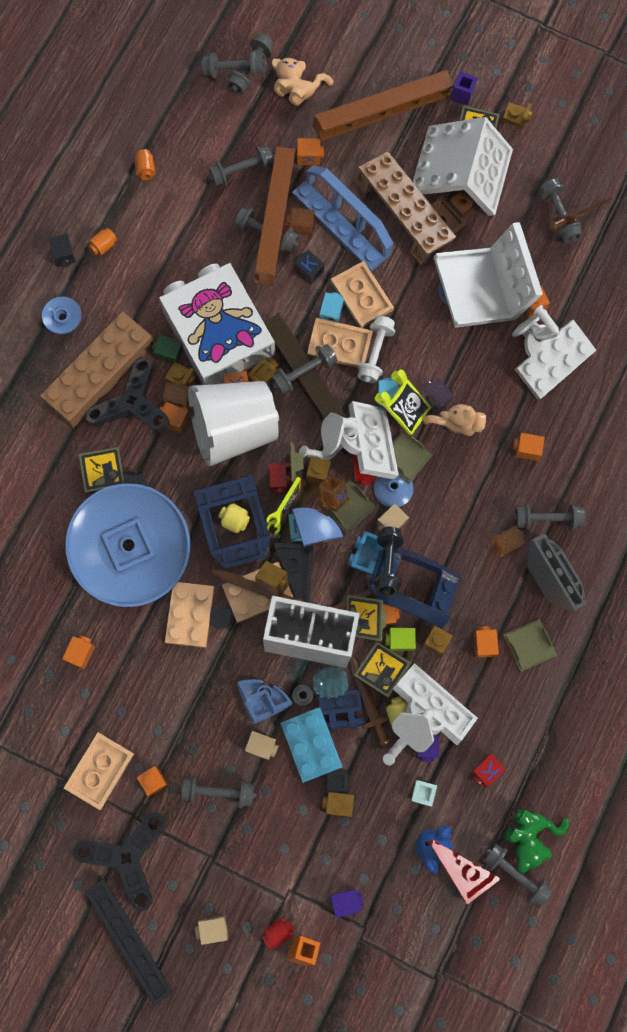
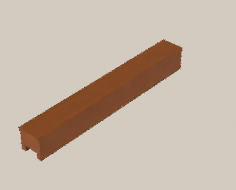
(382, 105)
(274, 216)

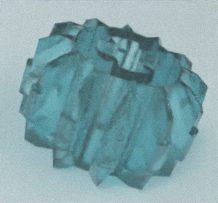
(330, 682)

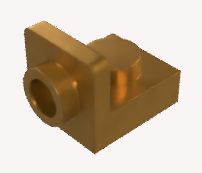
(517, 115)
(264, 370)
(181, 375)

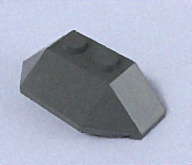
(555, 574)

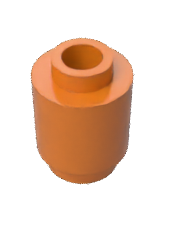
(144, 164)
(102, 242)

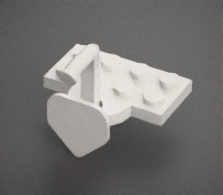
(550, 351)
(363, 435)
(428, 713)

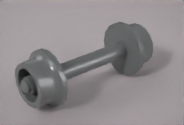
(211, 65)
(238, 81)
(219, 174)
(551, 190)
(245, 219)
(325, 355)
(575, 517)
(190, 790)
(538, 893)

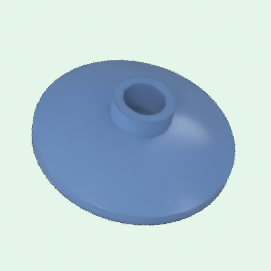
(61, 307)
(389, 496)

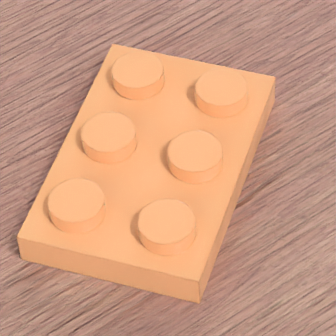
(362, 294)
(348, 341)
(246, 603)
(189, 615)
(99, 771)

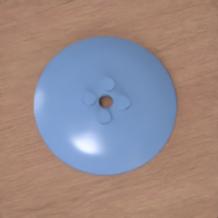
(97, 549)

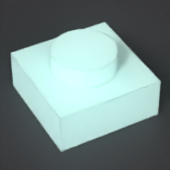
(424, 793)

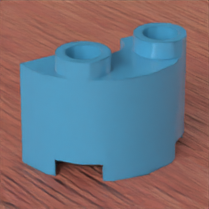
(366, 555)

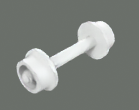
(369, 371)

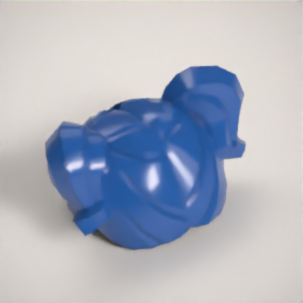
(426, 853)

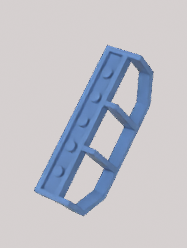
(337, 224)

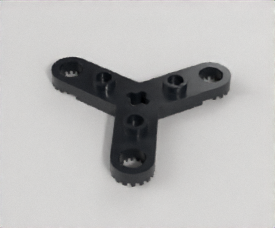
(121, 405)
(131, 873)

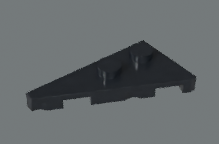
(298, 564)

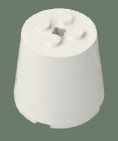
(232, 418)

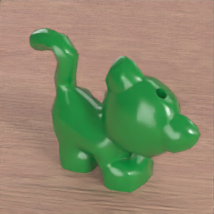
(531, 850)

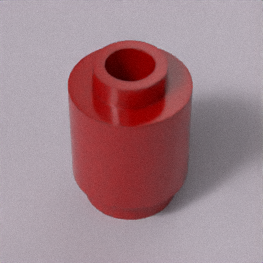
(278, 933)

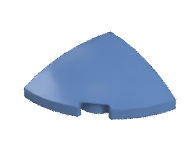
(315, 526)
(262, 700)

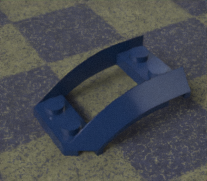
(228, 492)
(441, 596)

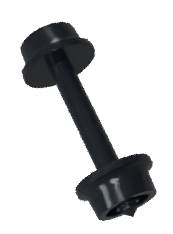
(387, 583)

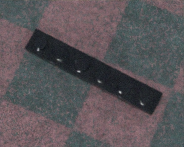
(129, 942)

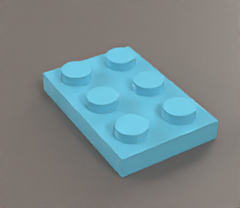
(311, 745)

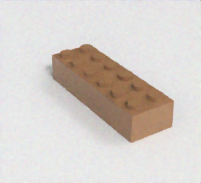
(97, 369)

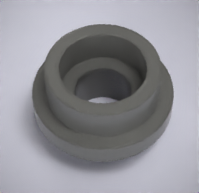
(302, 702)

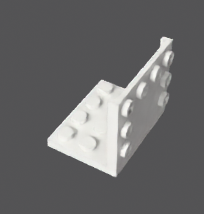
(467, 158)
(489, 282)

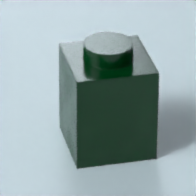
(167, 349)

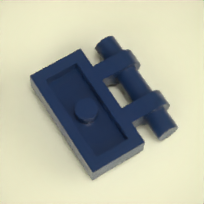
(348, 703)

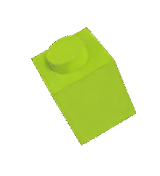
(400, 639)

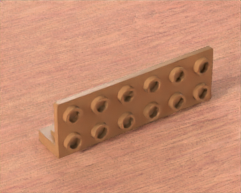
(406, 204)

